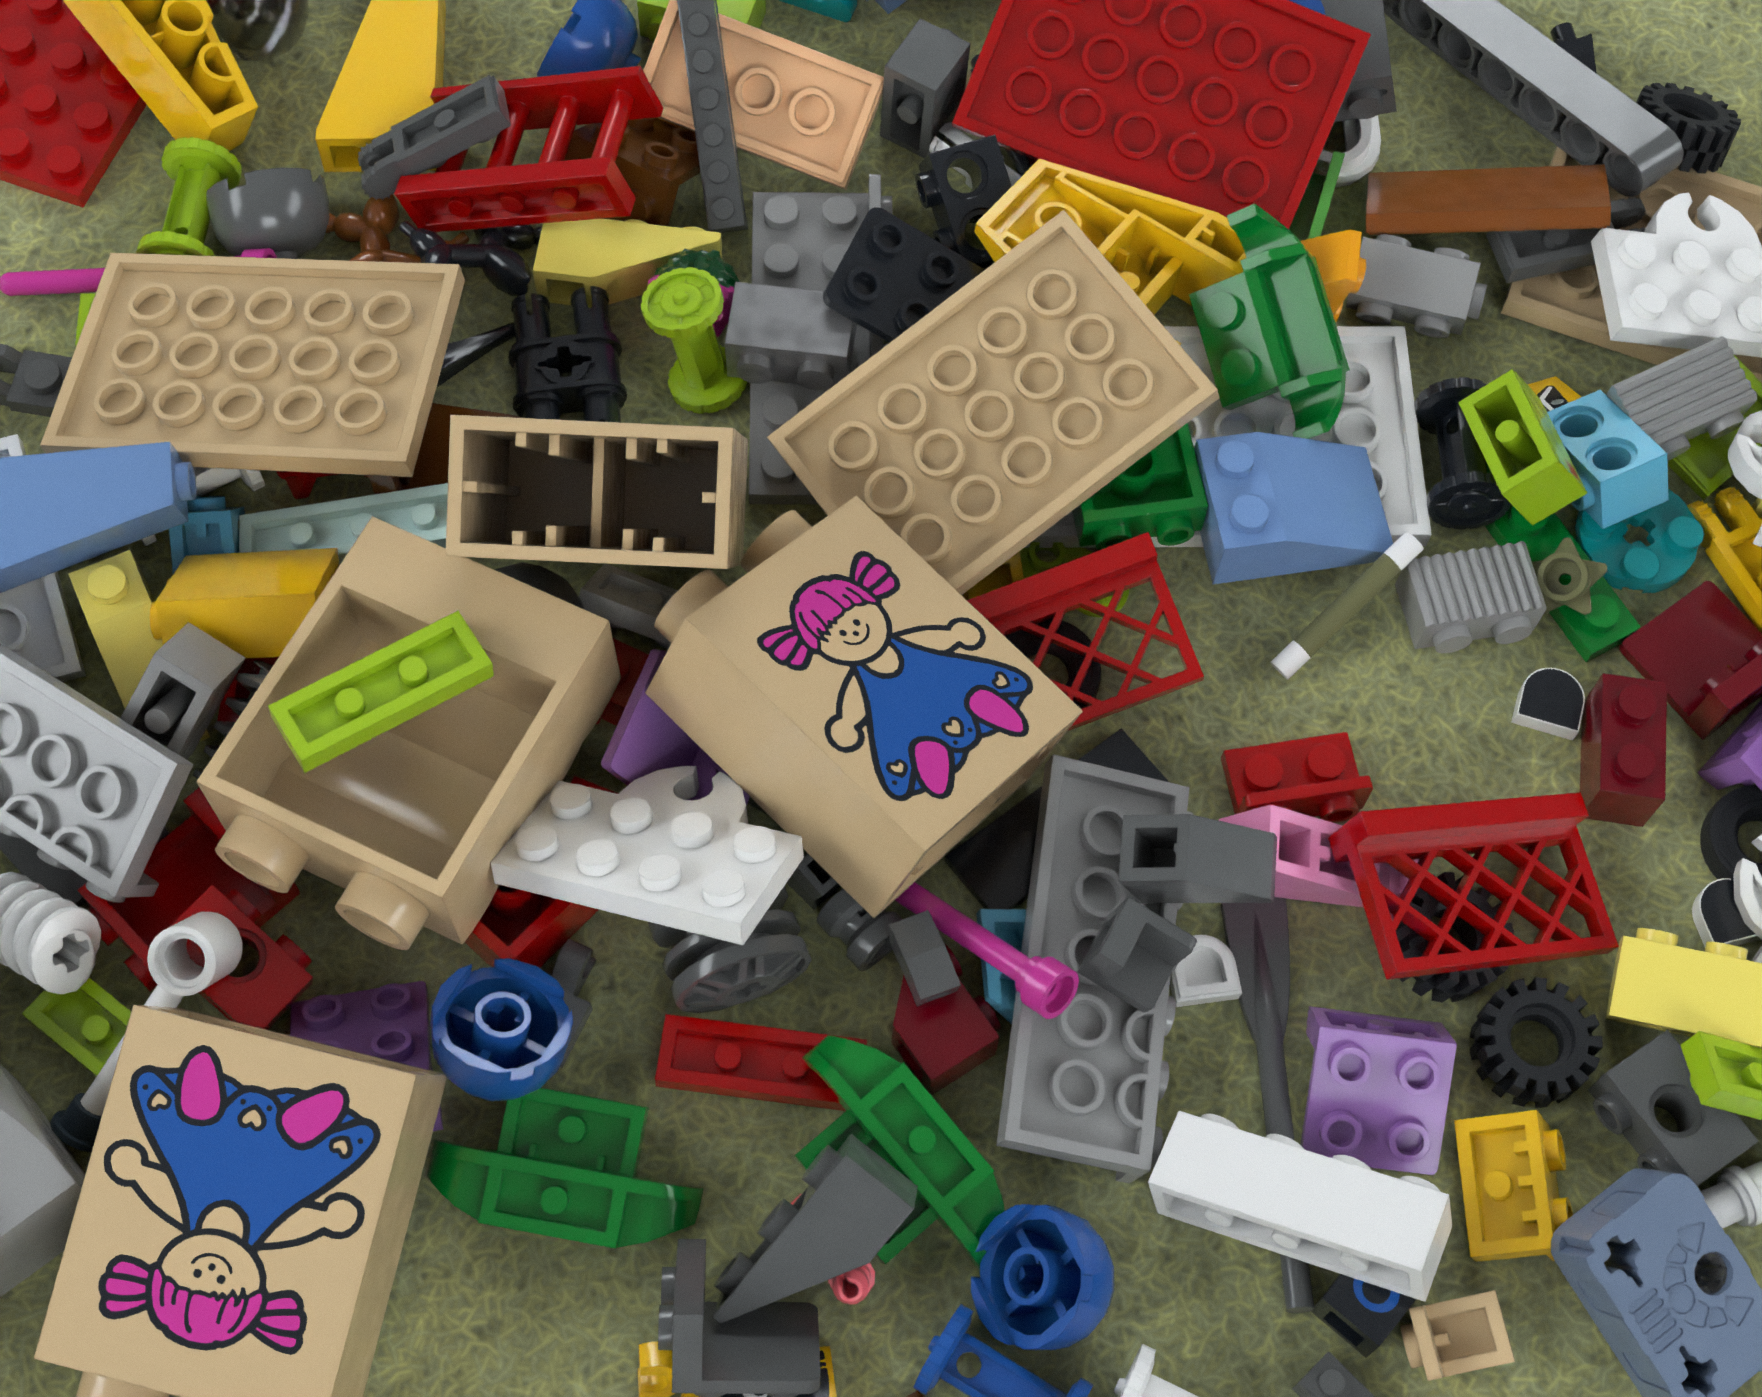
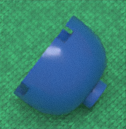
(594, 39)
(500, 1029)
(1042, 1278)

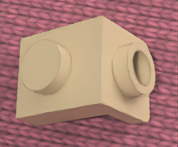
(1457, 1336)

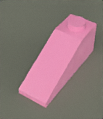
(1306, 860)

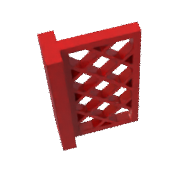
(1080, 586)
(1477, 829)

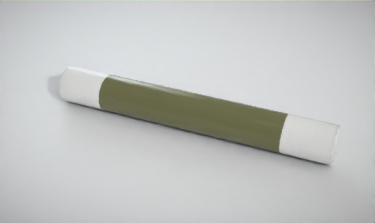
(1347, 605)

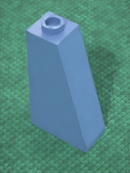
(86, 504)

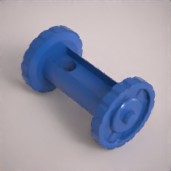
(997, 1375)

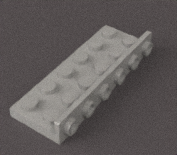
(799, 246)
(82, 781)
(1094, 1073)

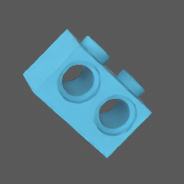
(1613, 458)

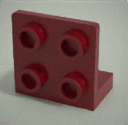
(1705, 656)

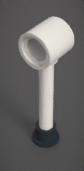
(176, 978)

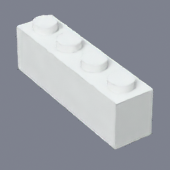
(1302, 1203)

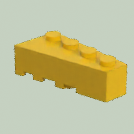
(174, 64)

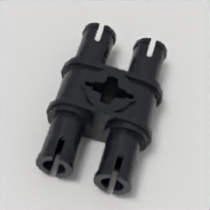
(589, 354)

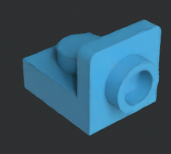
(209, 529)

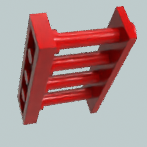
(552, 187)

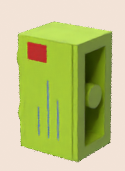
(1522, 447)

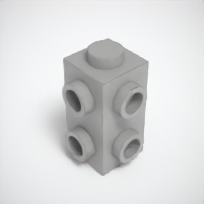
(1417, 287)

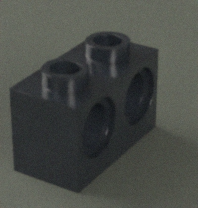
(956, 209)

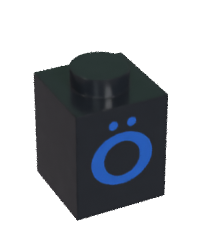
(1361, 1312)

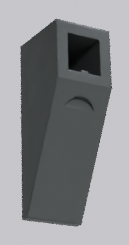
(831, 1229)

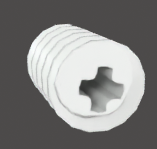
(45, 935)

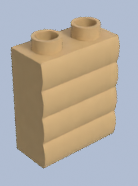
(437, 797)

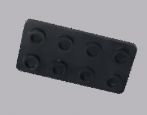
(894, 275)

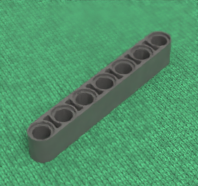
(1545, 88)

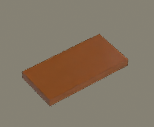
(1488, 200)

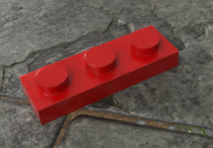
(742, 1062)

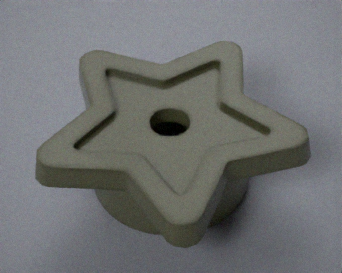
(1583, 577)

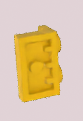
(1511, 1184)

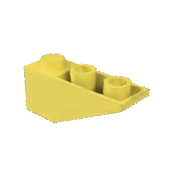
(609, 256)

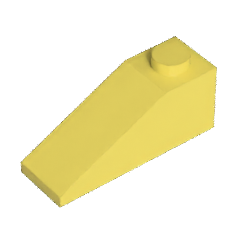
(118, 614)

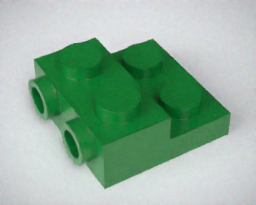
(1153, 495)

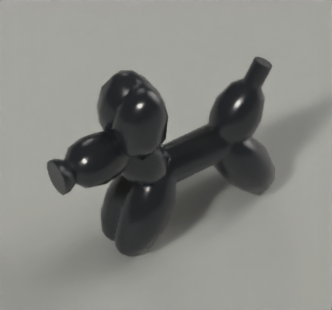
(492, 254)

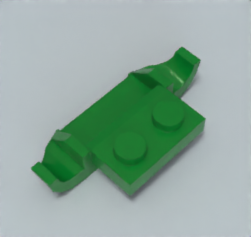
(1273, 327)
(914, 1135)
(565, 1174)

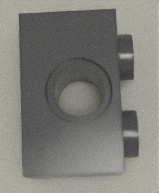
(923, 86)
(1661, 1079)

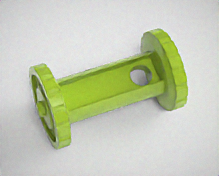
(195, 168)
(684, 308)

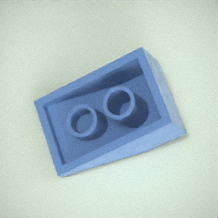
(1287, 506)

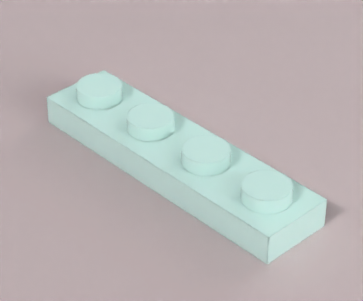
(342, 521)

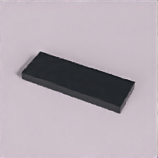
(1000, 856)

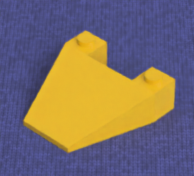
(1147, 238)

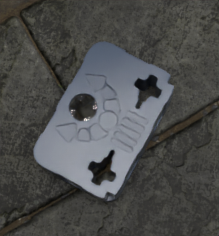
(1664, 1286)

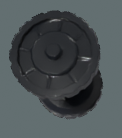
(1467, 493)

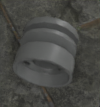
(722, 974)

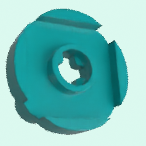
(1651, 568)

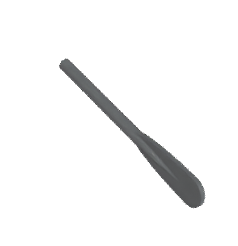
(1261, 950)

